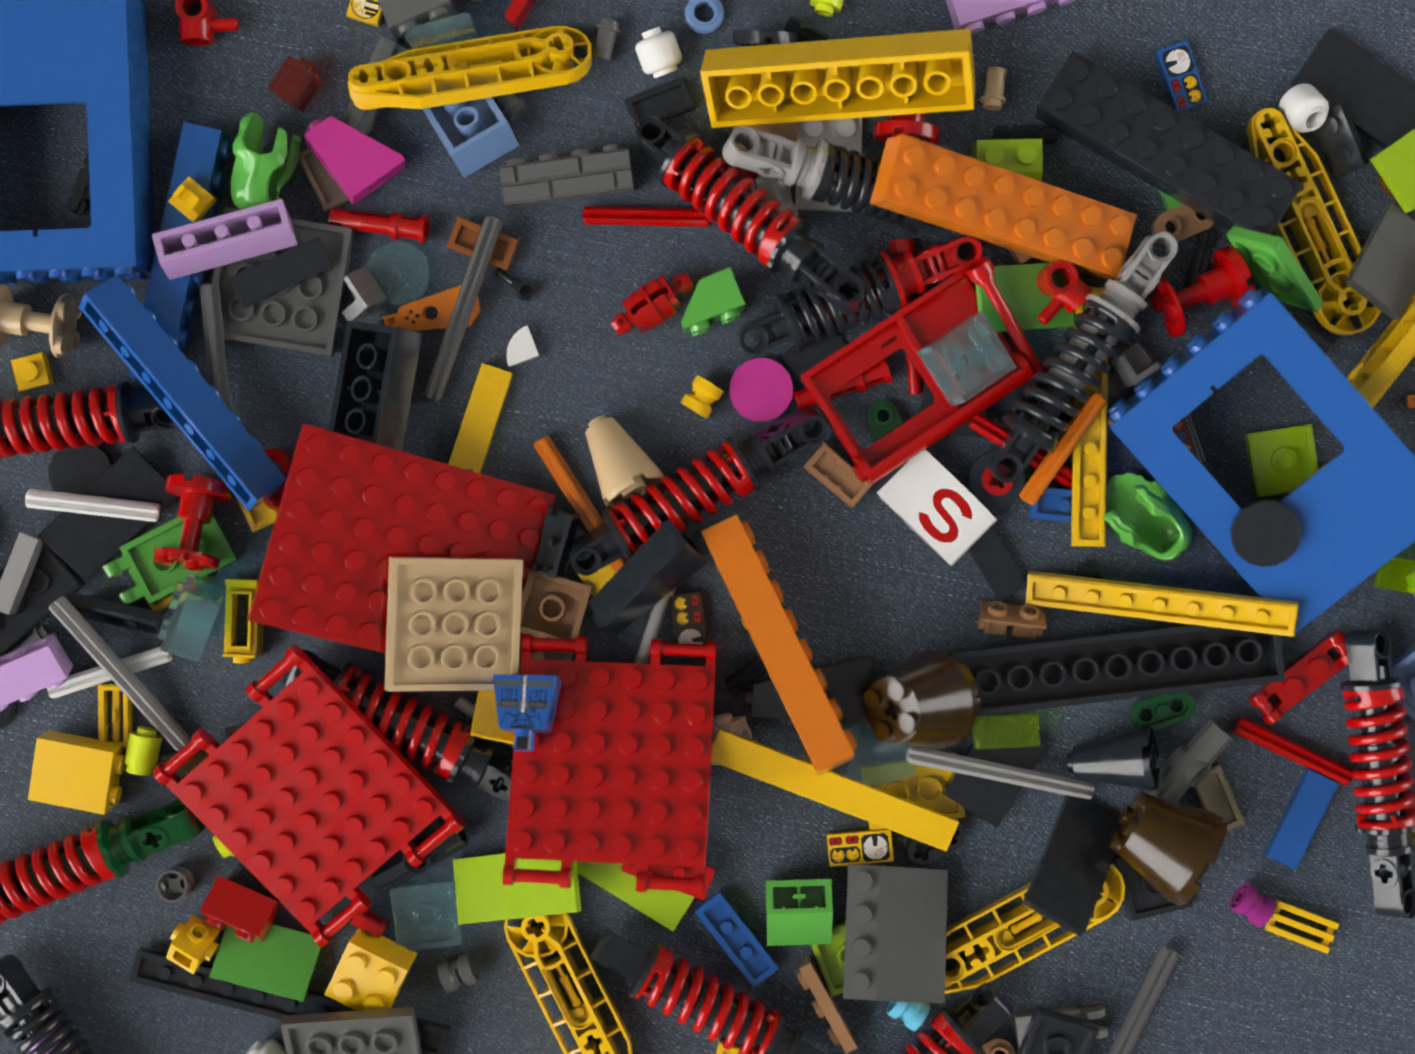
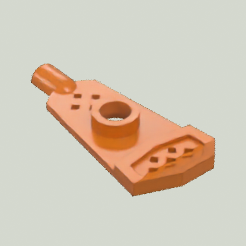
(442, 301)

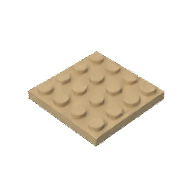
(452, 622)

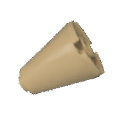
(619, 461)

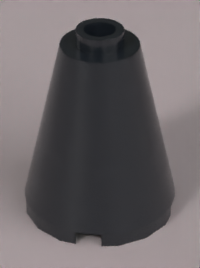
(1119, 759)

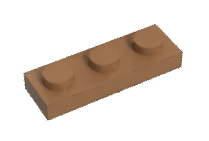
(825, 1005)

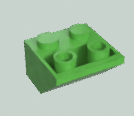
(713, 301)
(799, 911)

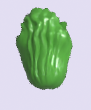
(259, 175)
(1146, 517)

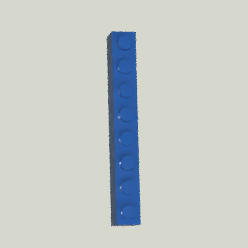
(201, 157)
(182, 391)

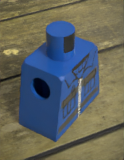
(526, 706)

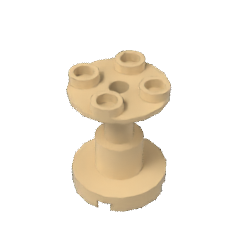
(61, 324)

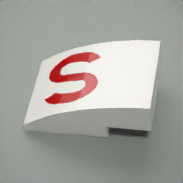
(936, 506)

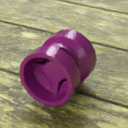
(1252, 904)

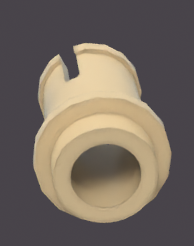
(994, 89)

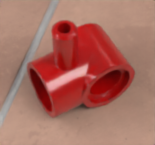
(199, 29)
(1069, 295)

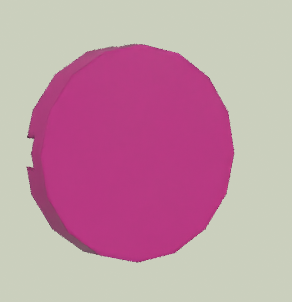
(761, 389)

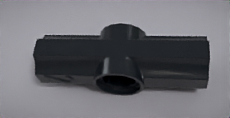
(398, 869)

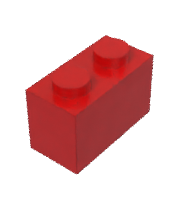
(239, 909)

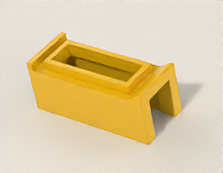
(255, 635)

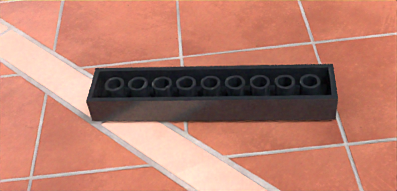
(1119, 666)

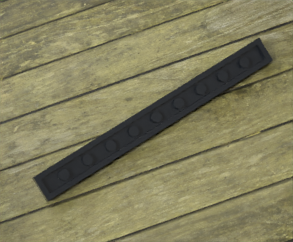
(156, 971)

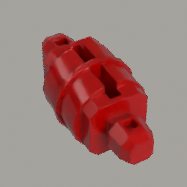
(652, 304)

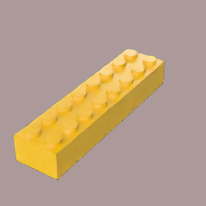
(840, 78)

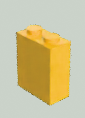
(76, 772)

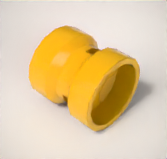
(701, 397)

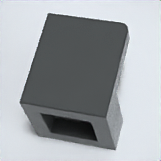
(365, 292)
(1134, 365)

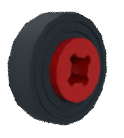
(980, 480)

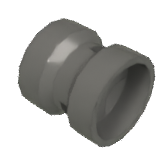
(171, 888)
(458, 972)

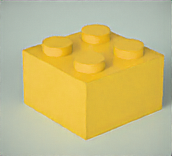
(370, 972)

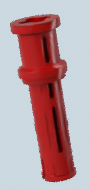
(394, 225)
(875, 375)

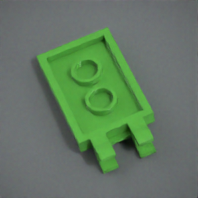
(159, 580)

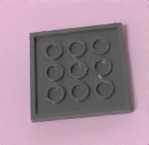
(299, 317)
(352, 1032)

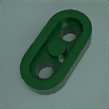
(877, 428)
(1160, 710)

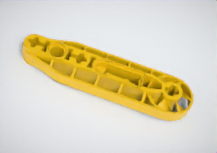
(472, 69)
(1307, 205)
(1386, 357)
(997, 939)
(583, 1018)

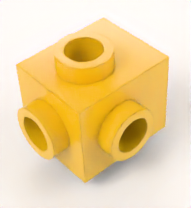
(193, 944)

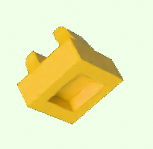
(192, 200)

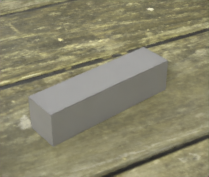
(19, 571)

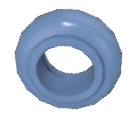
(704, 27)

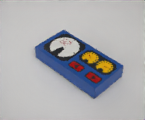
(1181, 77)

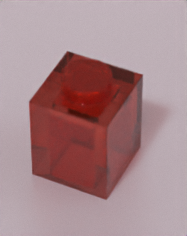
(296, 82)

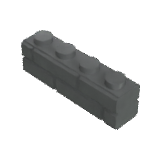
(566, 178)

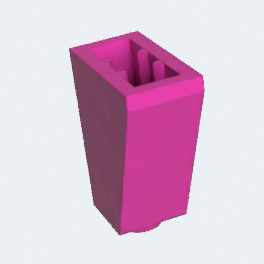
(352, 158)

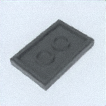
(1387, 263)

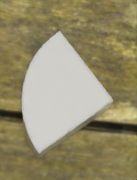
(521, 347)

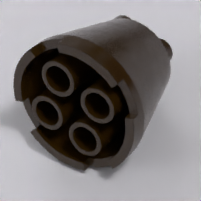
(924, 702)
(1169, 844)

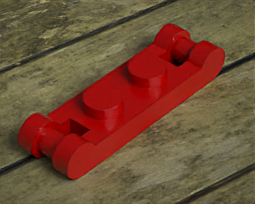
(1301, 677)

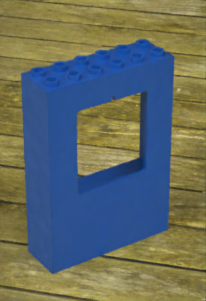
(99, 58)
(1349, 511)

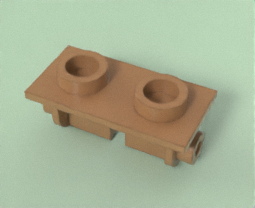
(1026, 620)

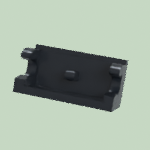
(556, 536)

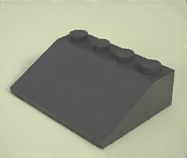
(895, 934)

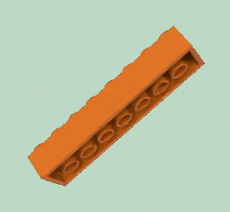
(1002, 207)
(777, 644)

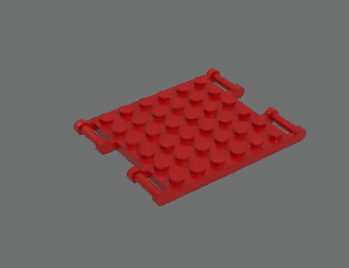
(620, 768)
(310, 796)

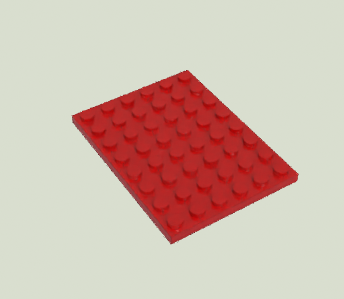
(355, 508)

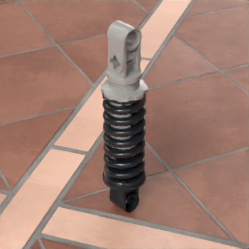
(1080, 358)

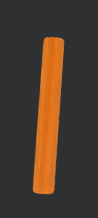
(1067, 442)

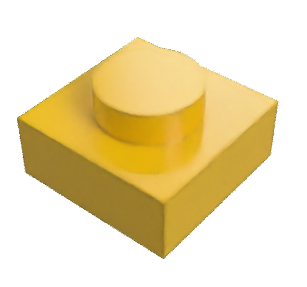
(32, 372)

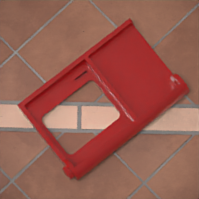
(914, 328)

